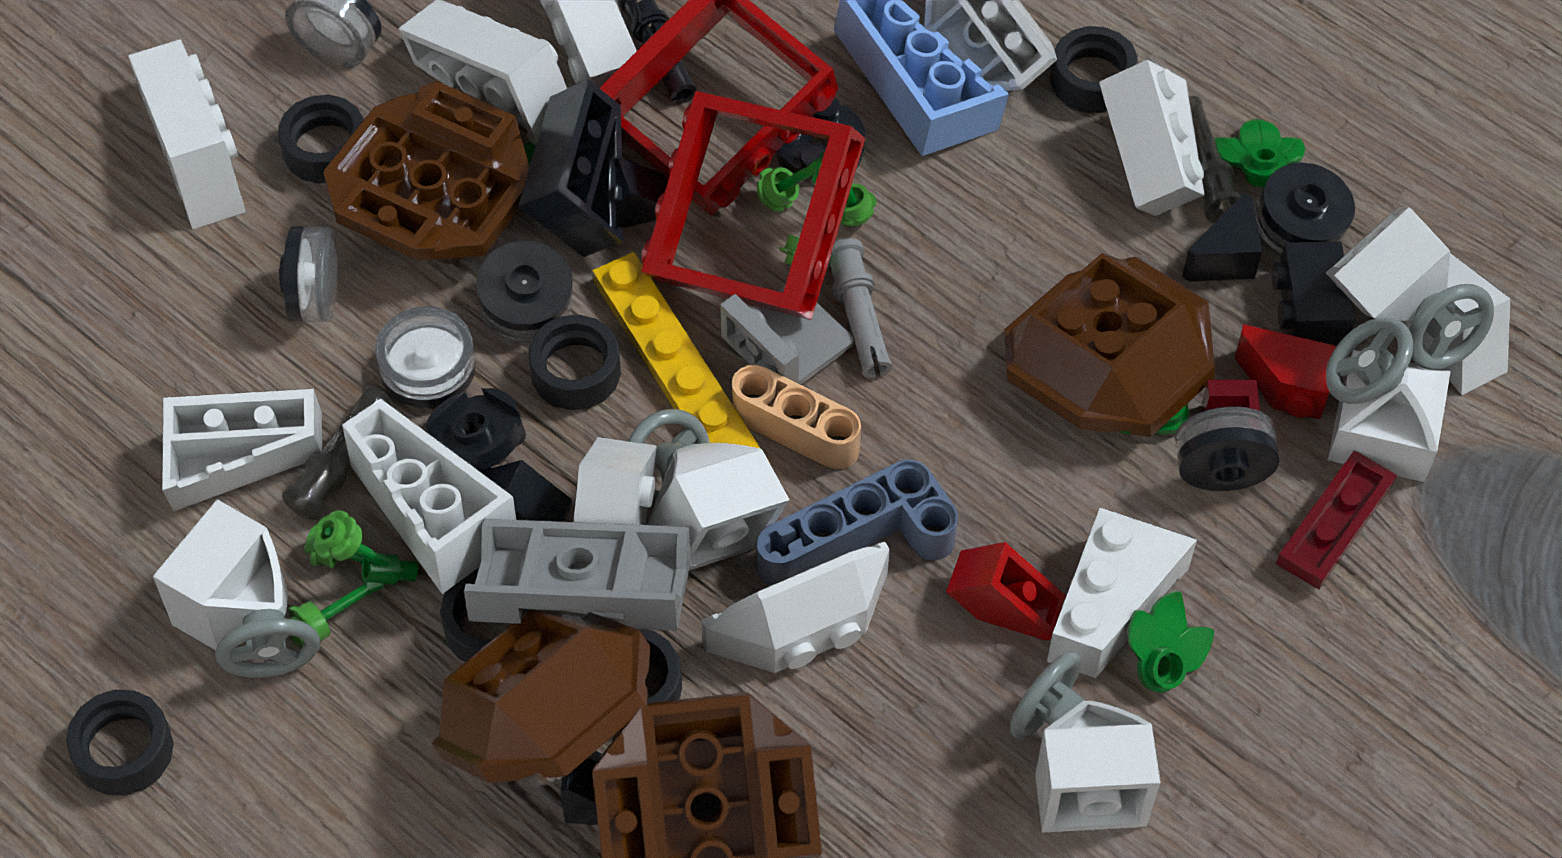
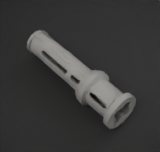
(854, 289)

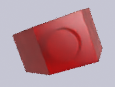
(1287, 369)
(1006, 590)

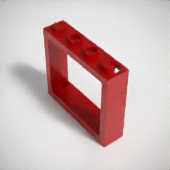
(673, 42)
(820, 222)

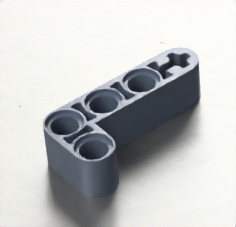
(792, 548)

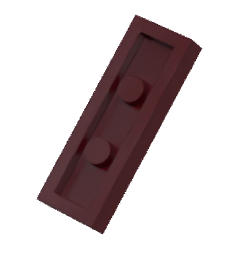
(1336, 519)

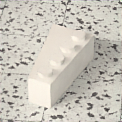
(591, 36)
(486, 61)
(189, 131)
(425, 491)

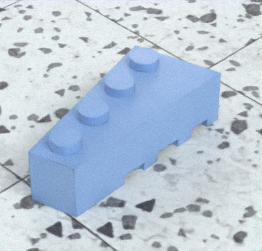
(917, 76)

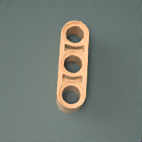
(807, 435)

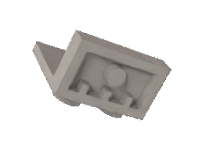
(783, 341)

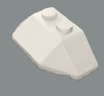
(995, 37)
(801, 614)

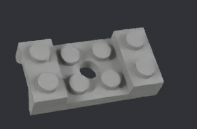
(629, 571)

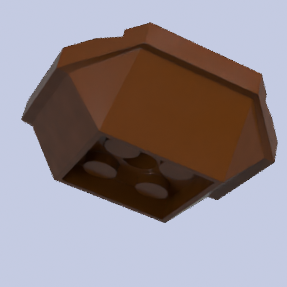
(430, 174)
(1113, 347)
(542, 696)
(715, 747)

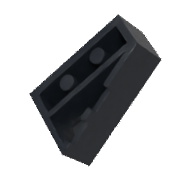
(573, 169)

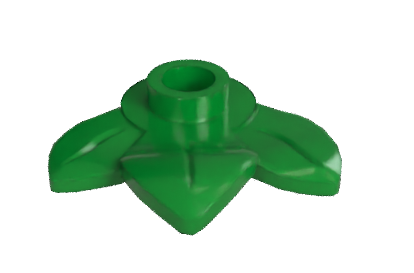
(1260, 150)
(1167, 640)

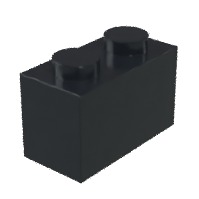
(1311, 301)

